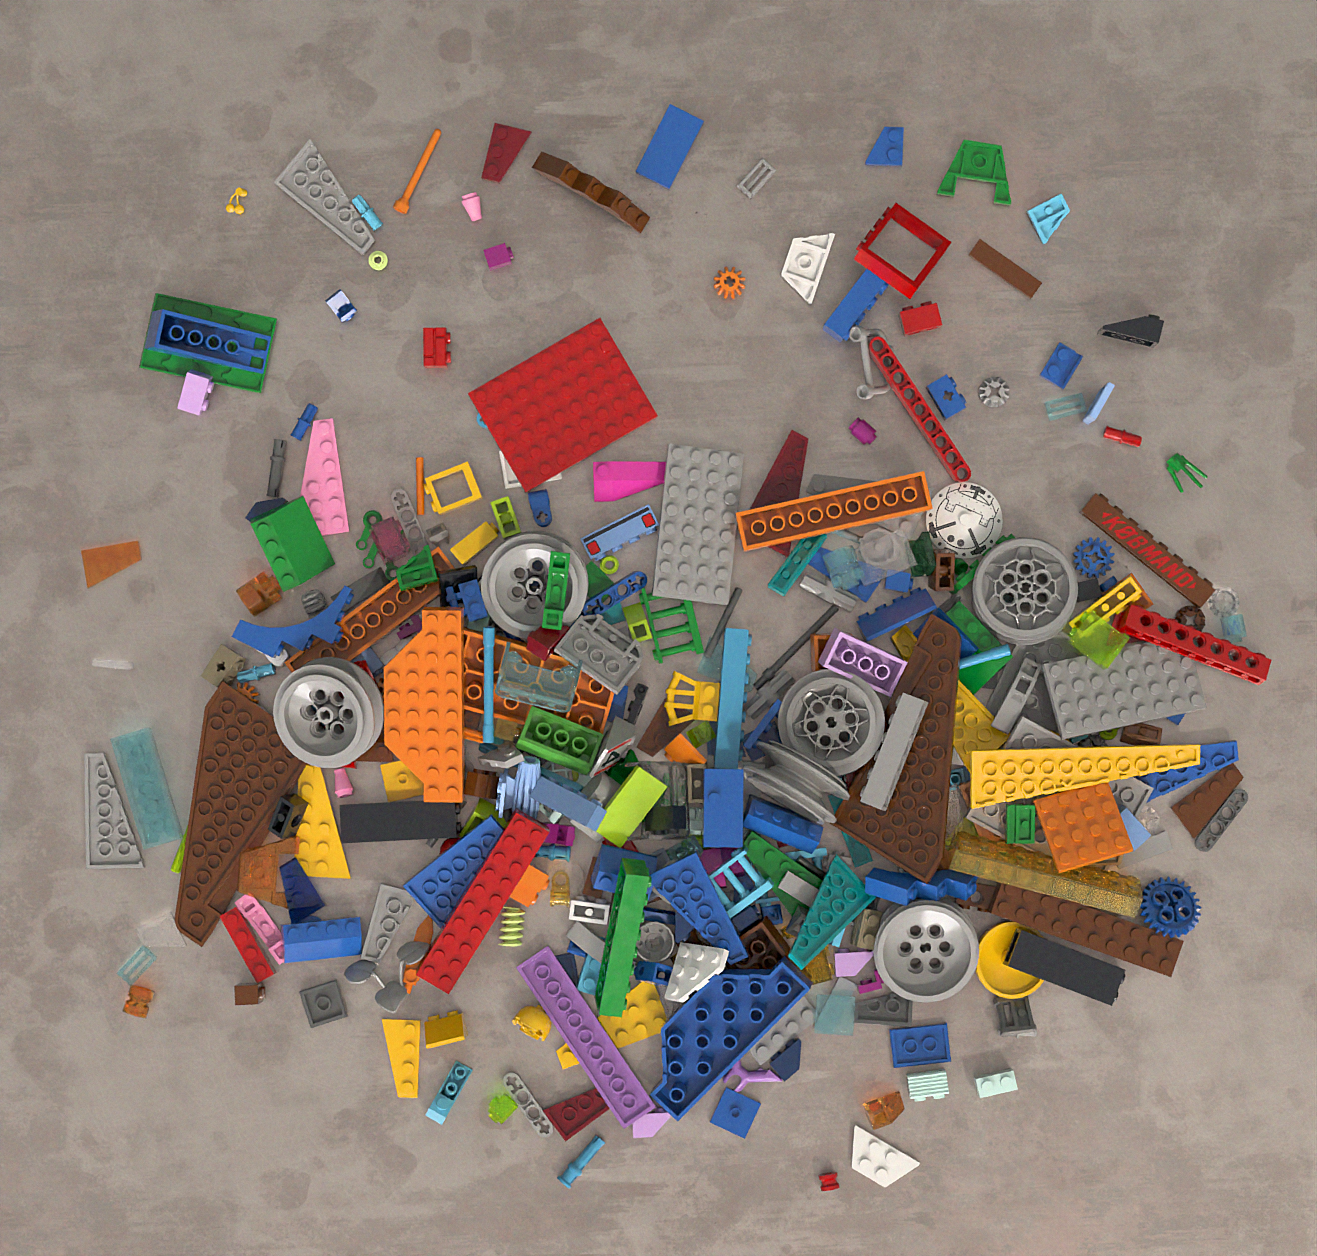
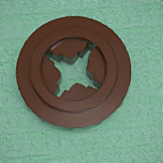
(1191, 611)

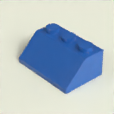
(608, 863)

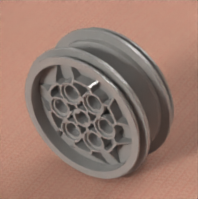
(1006, 619)
(926, 981)

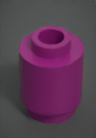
(863, 431)

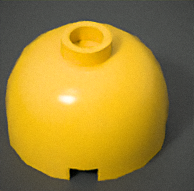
(533, 1022)

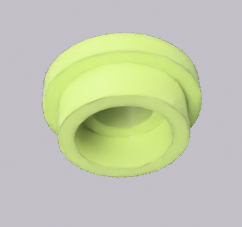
(382, 264)

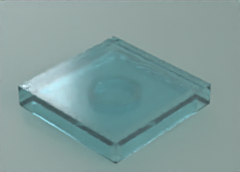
(834, 1014)

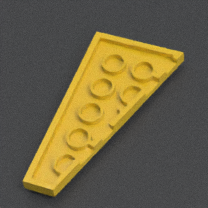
(320, 840)
(639, 1021)

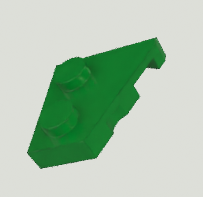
(417, 571)

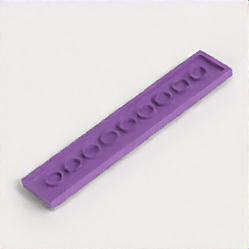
(586, 1037)

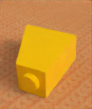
(475, 543)

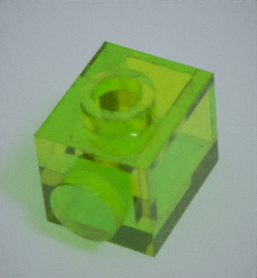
(501, 1108)

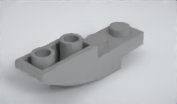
(1016, 696)

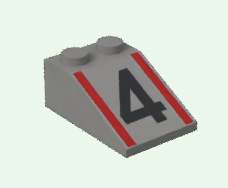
(613, 745)

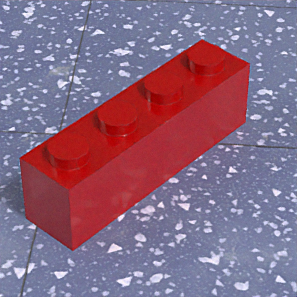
(248, 944)

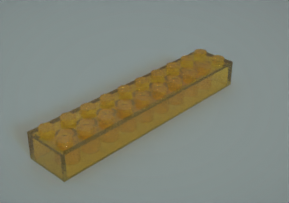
(1039, 873)

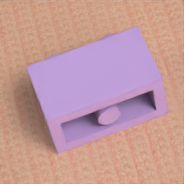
(195, 392)

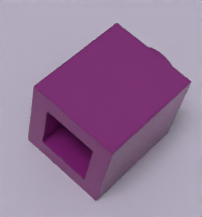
(498, 256)

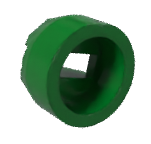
(960, 566)

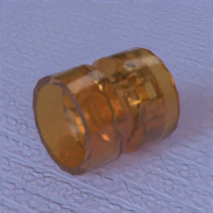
(138, 1001)

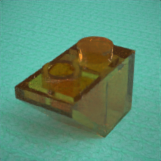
(884, 1110)

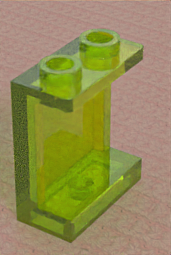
(1097, 639)

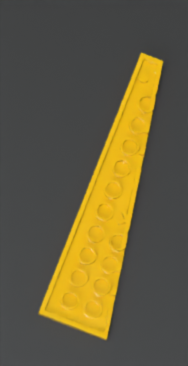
(1029, 772)

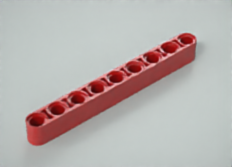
(927, 414)

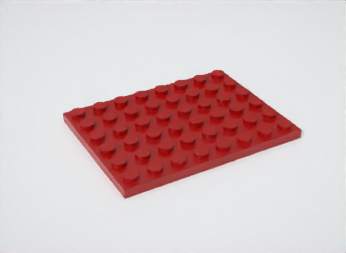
(562, 405)

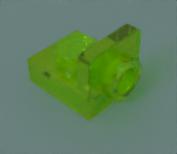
(701, 734)

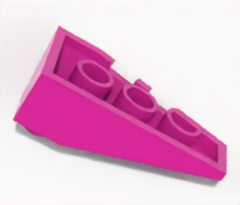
(624, 478)

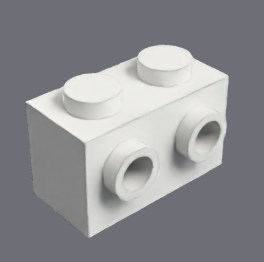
(589, 910)

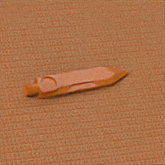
(423, 934)

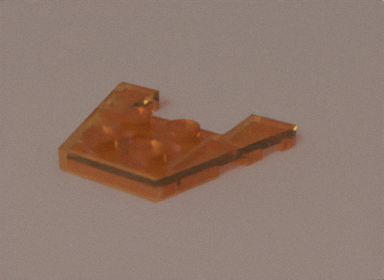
(259, 870)

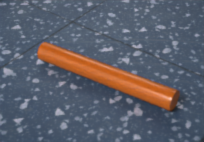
(419, 485)

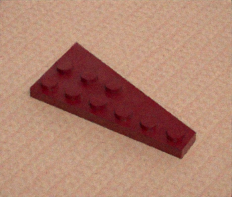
(784, 479)

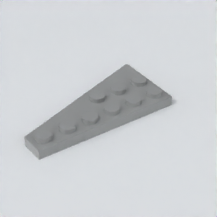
(317, 190)
(824, 483)

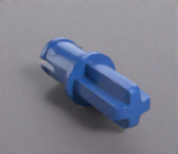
(304, 421)

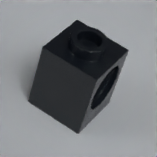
(1088, 590)

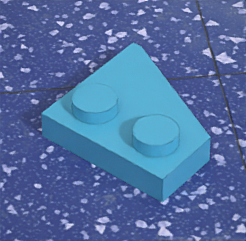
(1048, 215)

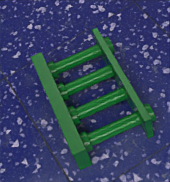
(689, 627)

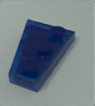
(299, 892)

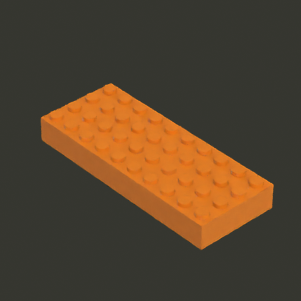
(590, 701)

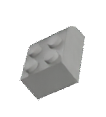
(601, 789)

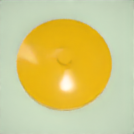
(990, 968)

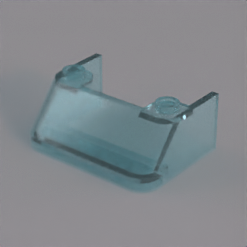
(536, 684)

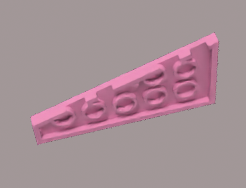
(323, 480)

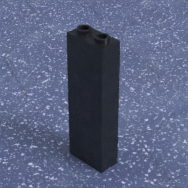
(399, 821)
(1064, 967)

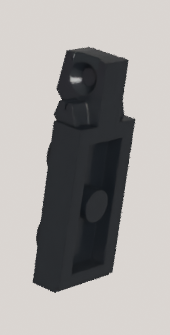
(635, 706)

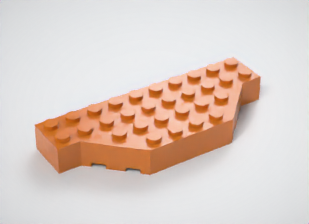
(428, 704)

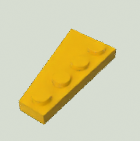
(404, 1051)

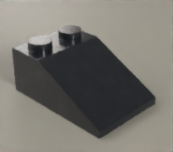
(1141, 330)

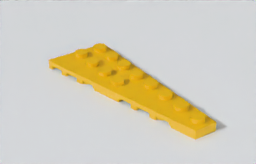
(972, 719)

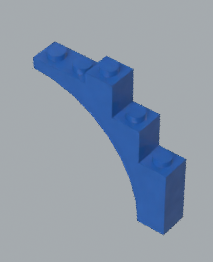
(299, 636)
(905, 887)

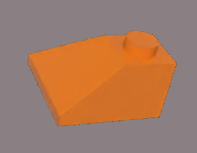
(683, 751)

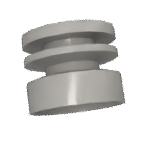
(666, 939)

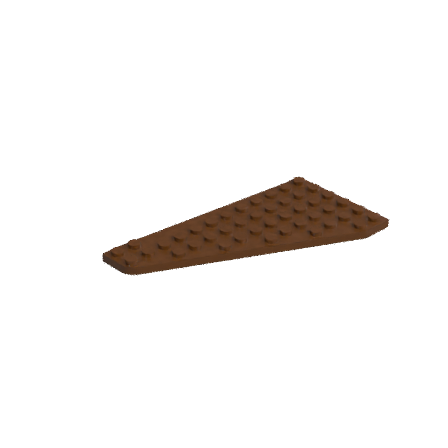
(233, 799)
(916, 818)

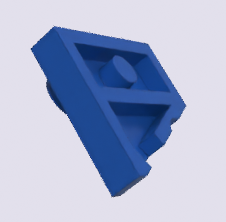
(888, 148)

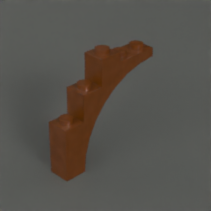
(591, 189)

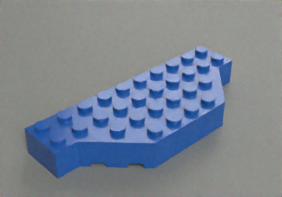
(720, 1027)

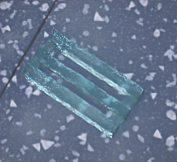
(1050, 411)
(131, 960)

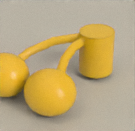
(239, 209)

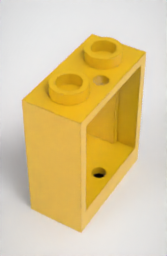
(476, 495)

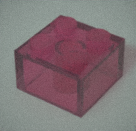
(389, 540)

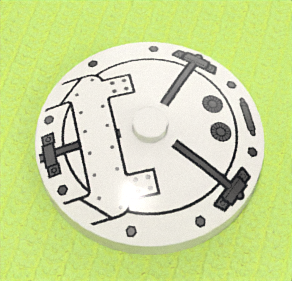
(964, 519)

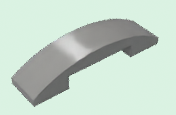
(588, 941)

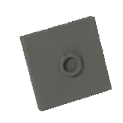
(323, 1003)

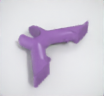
(750, 1076)

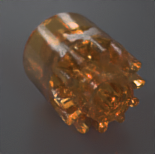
(259, 593)

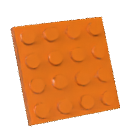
(1082, 826)

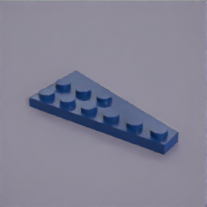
(1212, 757)
(447, 876)
(696, 899)

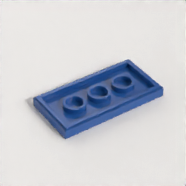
(669, 146)

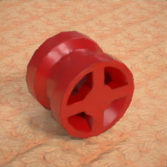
(828, 1181)

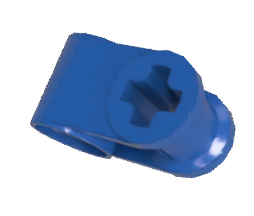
(540, 504)

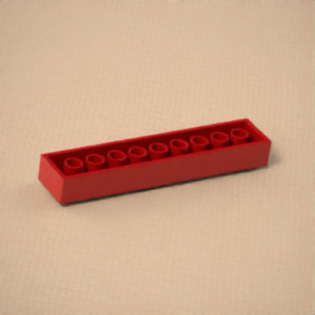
(482, 901)

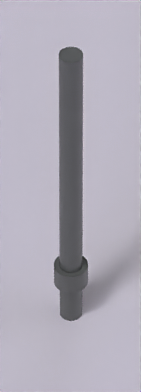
(768, 674)

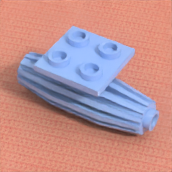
(516, 791)

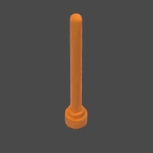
(402, 203)

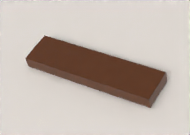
(1005, 269)

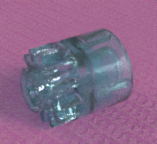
(843, 567)

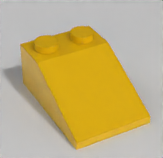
(445, 1029)

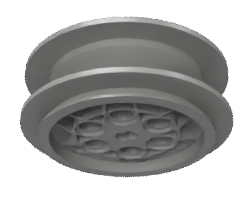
(499, 579)
(857, 698)
(301, 725)
(796, 782)

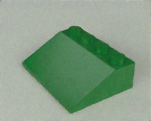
(292, 543)
(977, 675)

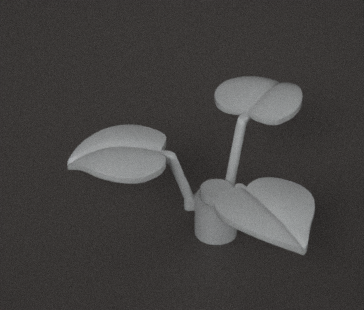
(393, 993)

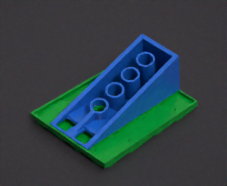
(222, 344)

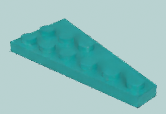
(833, 908)

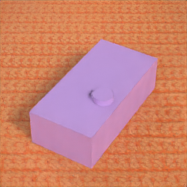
(863, 659)

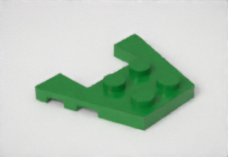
(980, 163)

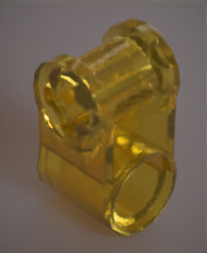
(560, 890)

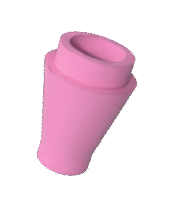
(472, 205)
(343, 786)

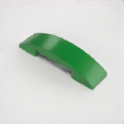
(556, 590)

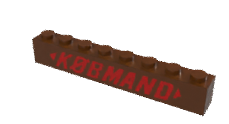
(1147, 551)

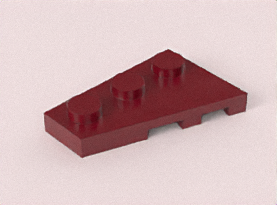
(502, 151)

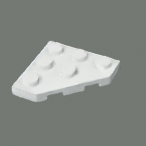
(693, 969)

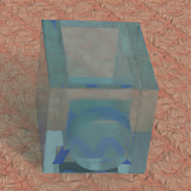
(1233, 628)

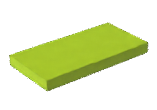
(630, 805)

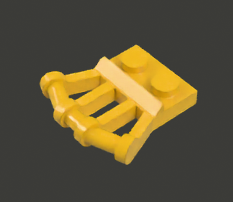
(704, 703)

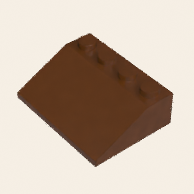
(764, 947)

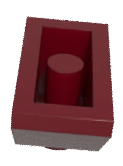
(544, 640)

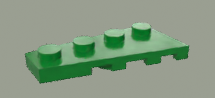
(964, 578)

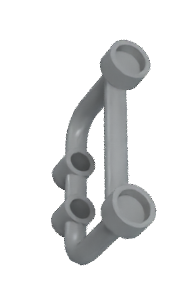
(859, 334)

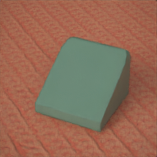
(479, 624)

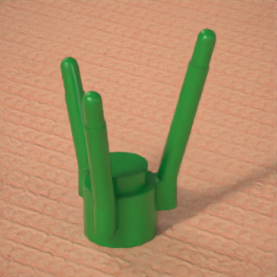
(1179, 462)

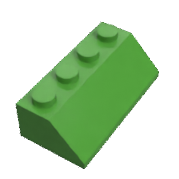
(559, 740)

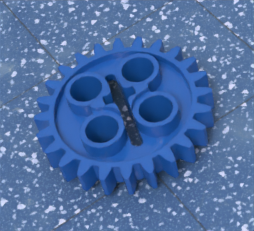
(1170, 907)

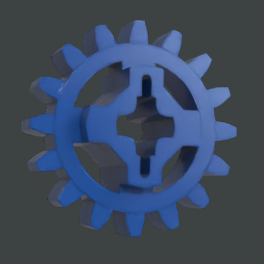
(1096, 545)

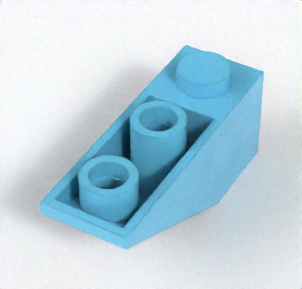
(448, 1092)

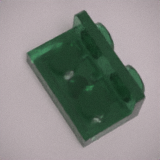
(924, 555)

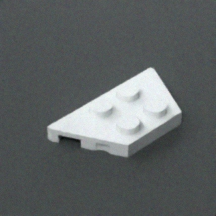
(806, 263)
(879, 1159)

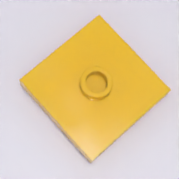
(400, 781)

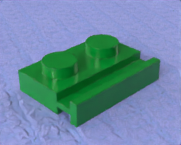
(597, 581)
(1020, 824)

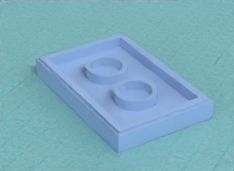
(1098, 403)

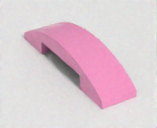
(263, 924)

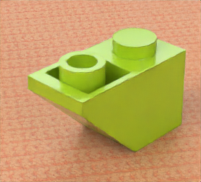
(637, 622)

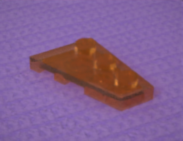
(108, 560)

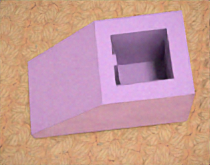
(850, 962)
(650, 1123)

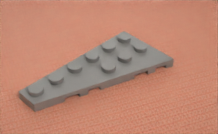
(107, 828)

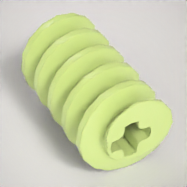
(512, 926)

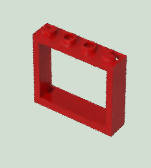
(887, 271)

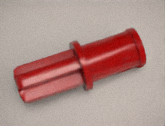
(1122, 436)

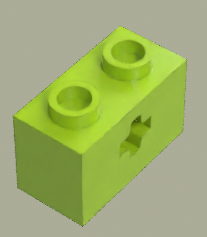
(505, 517)

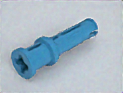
(554, 852)
(575, 1169)

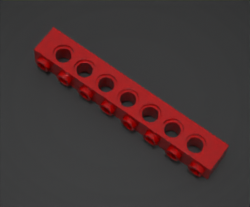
(1237, 667)

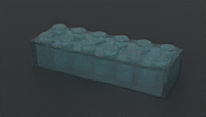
(147, 788)

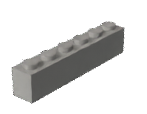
(893, 752)

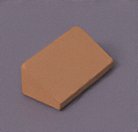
(1141, 734)

